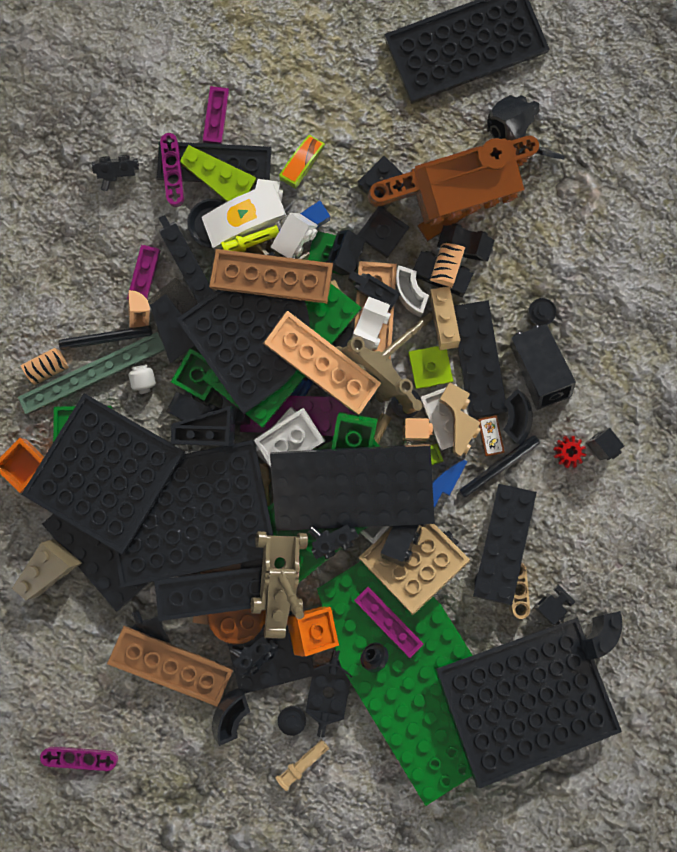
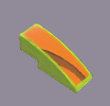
(301, 161)

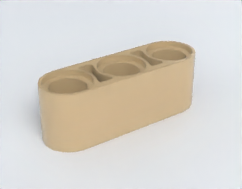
(523, 597)

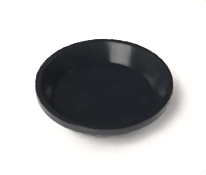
(195, 223)

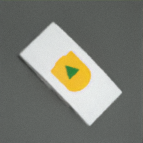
(244, 215)

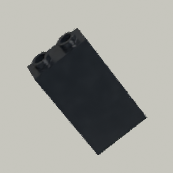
(542, 366)

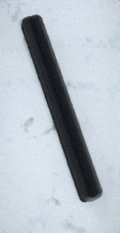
(105, 337)
(499, 466)

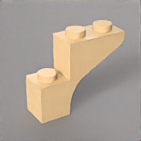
(463, 425)

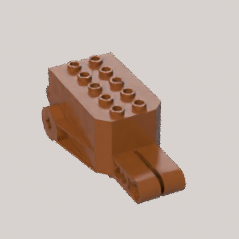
(461, 180)

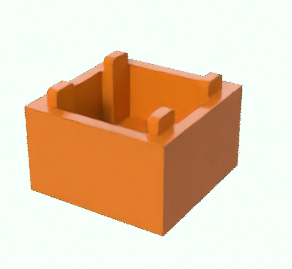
(313, 632)

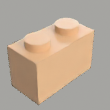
(417, 429)

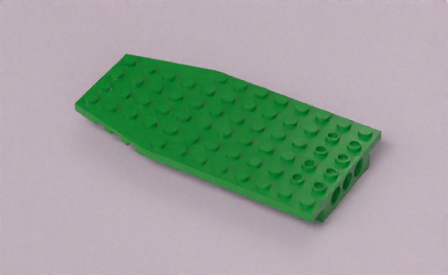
(406, 693)

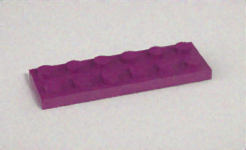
(321, 410)

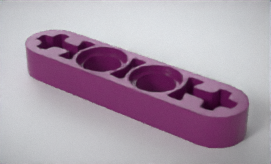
(169, 170)
(79, 762)

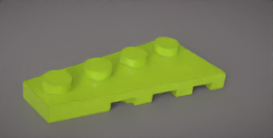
(218, 175)

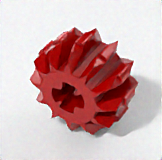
(571, 459)

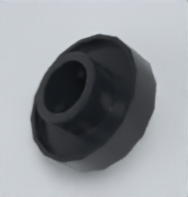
(542, 311)
(374, 657)
(291, 720)

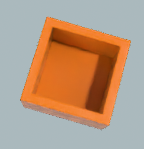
(20, 463)

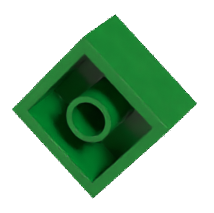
(190, 376)
(353, 431)

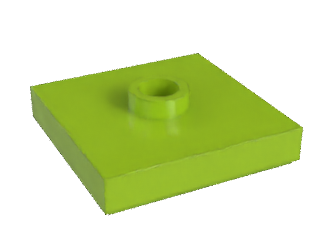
(430, 367)

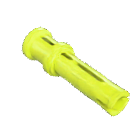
(239, 243)

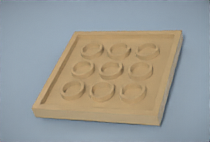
(429, 570)

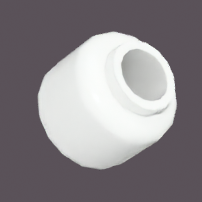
(142, 379)

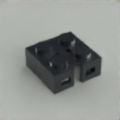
(383, 168)

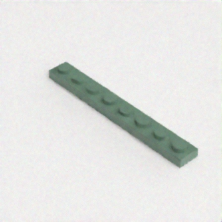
(91, 373)

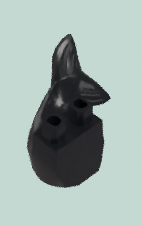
(511, 119)

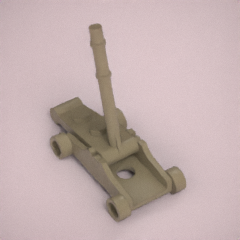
(381, 368)
(281, 584)

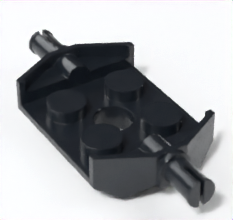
(328, 709)

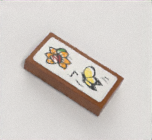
(491, 436)

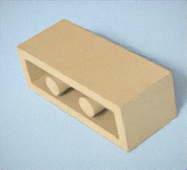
(444, 318)

